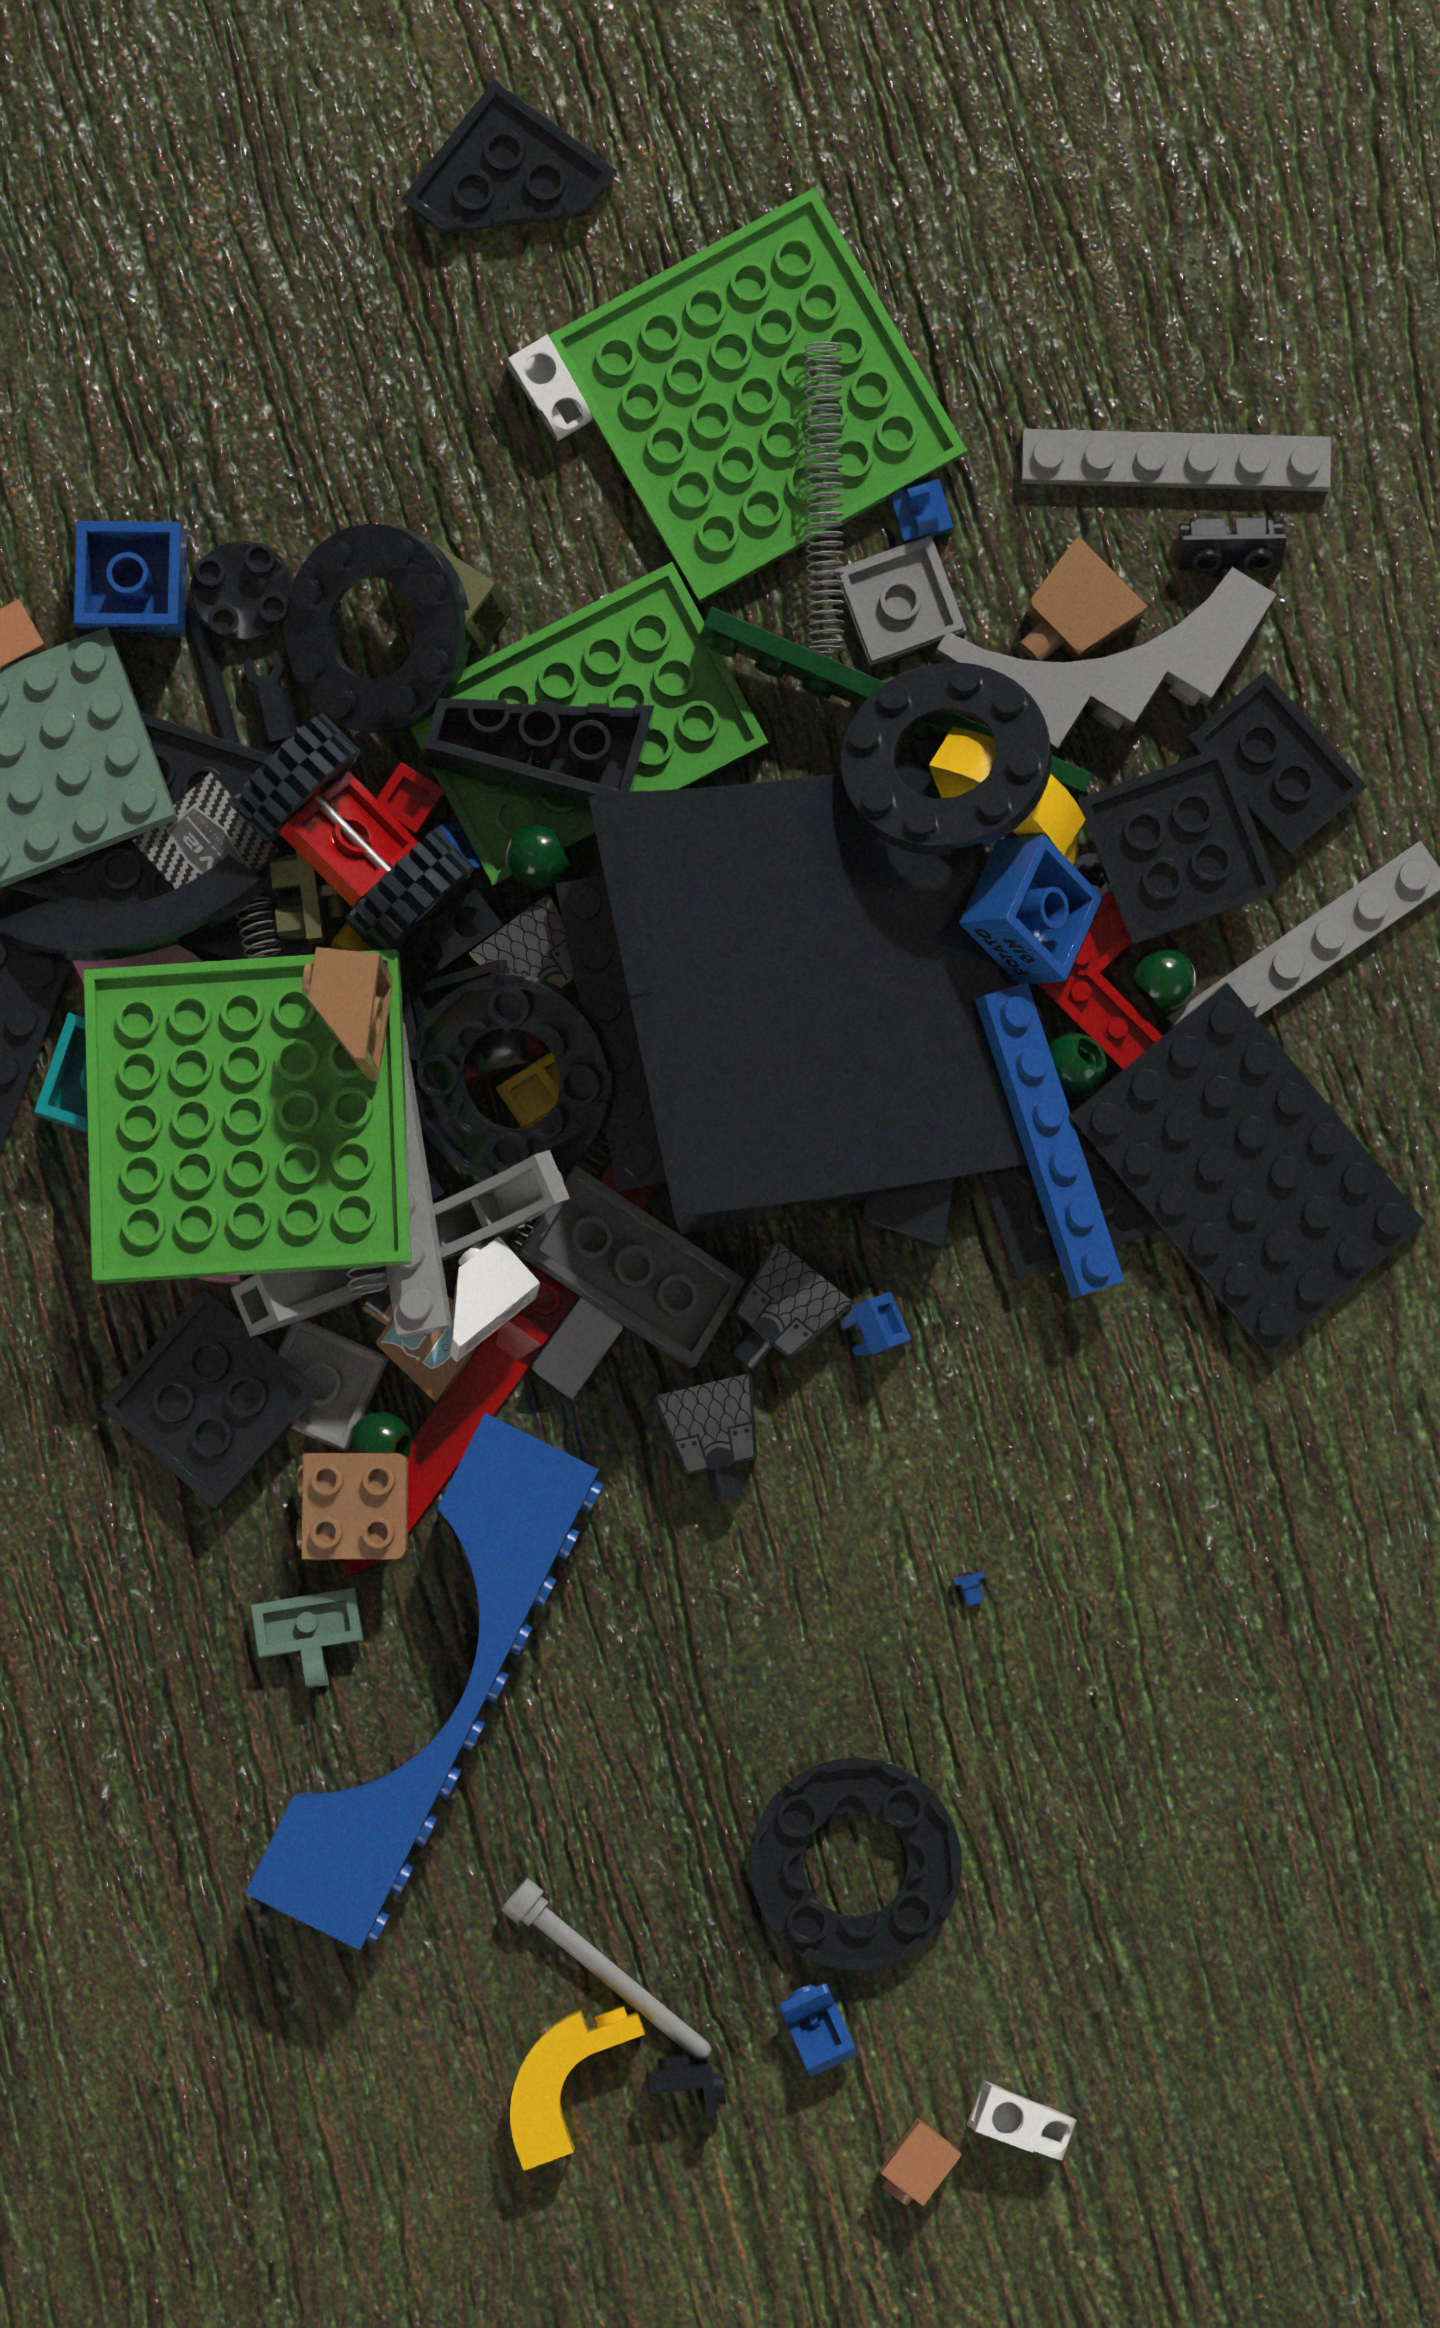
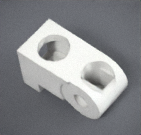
(550, 387)
(1020, 2121)

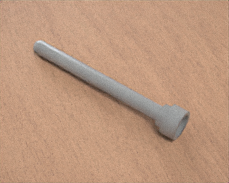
(530, 1907)

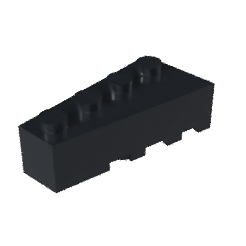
(541, 746)

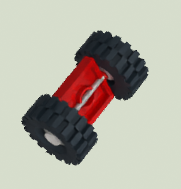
(350, 835)

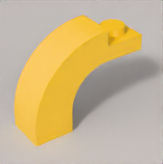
(967, 760)
(536, 2097)

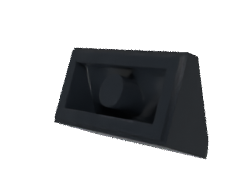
(576, 1348)

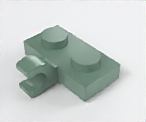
(307, 1627)

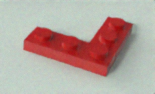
(1092, 1001)

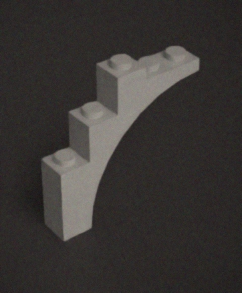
(1119, 687)
(469, 1217)

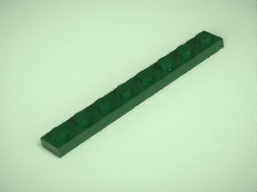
(828, 677)

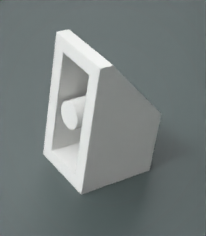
(488, 1292)

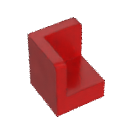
(410, 799)

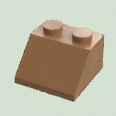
(353, 1001)

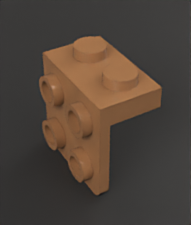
(353, 1506)

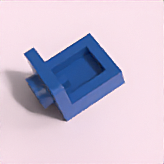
(817, 2028)

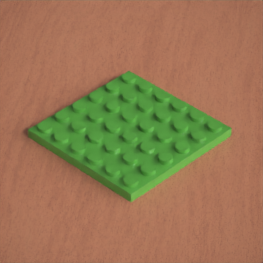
(707, 397)
(238, 1126)

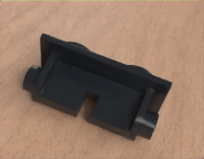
(1254, 546)

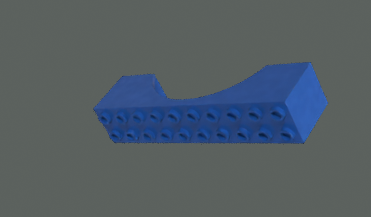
(350, 1847)

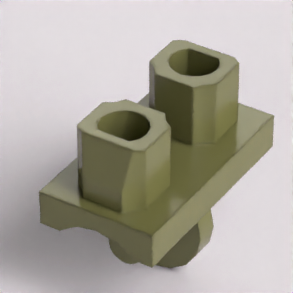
(303, 920)

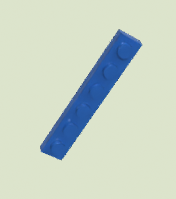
(1049, 1140)

